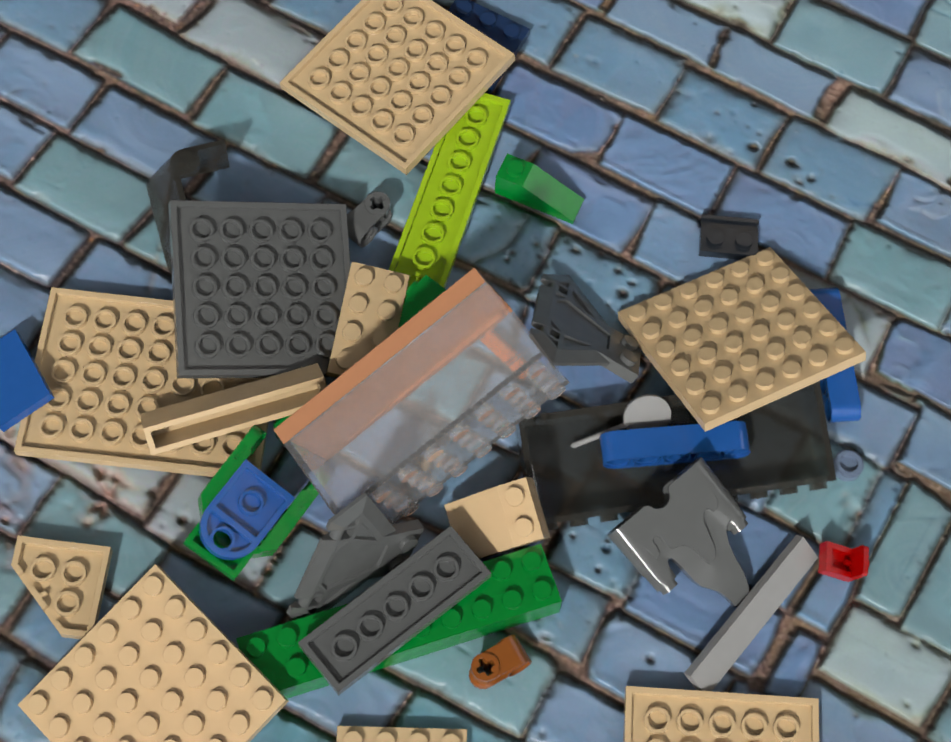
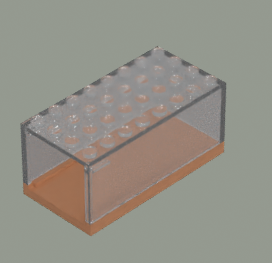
(423, 403)

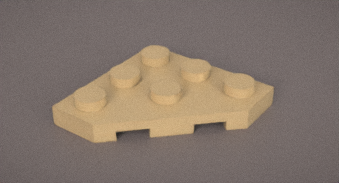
(64, 580)

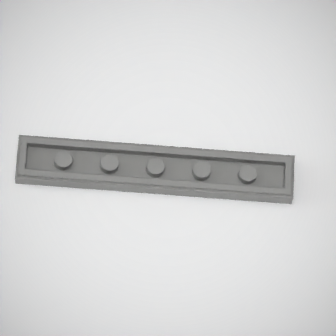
(751, 615)

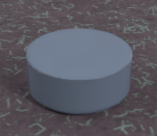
(848, 465)

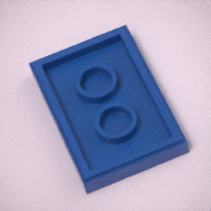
(21, 382)

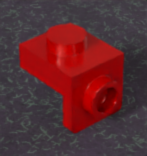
(843, 562)

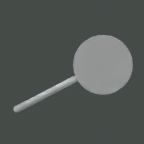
(641, 412)

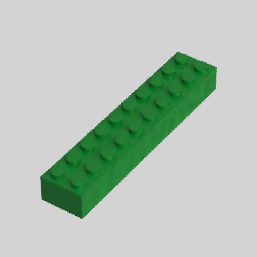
(515, 594)

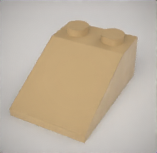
(499, 518)

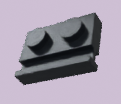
(728, 237)

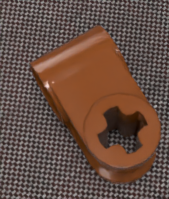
(502, 659)

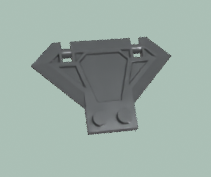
(574, 332)
(356, 549)

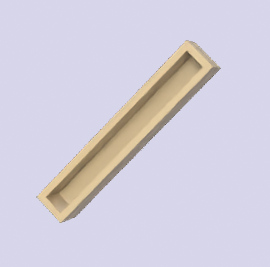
(231, 409)

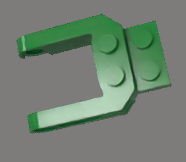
(273, 538)

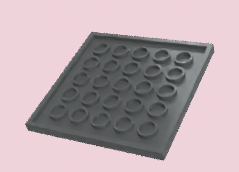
(256, 286)

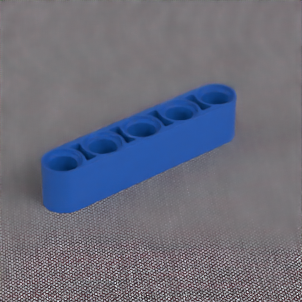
(840, 390)
(673, 445)

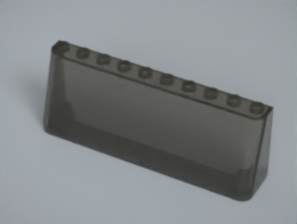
(785, 442)

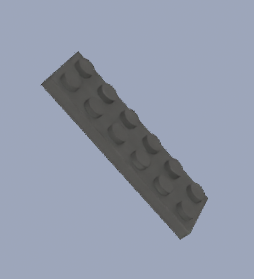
(394, 610)

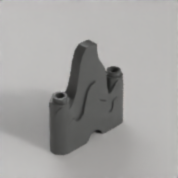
(688, 531)

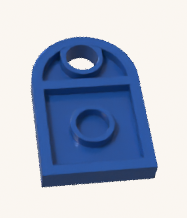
(244, 511)

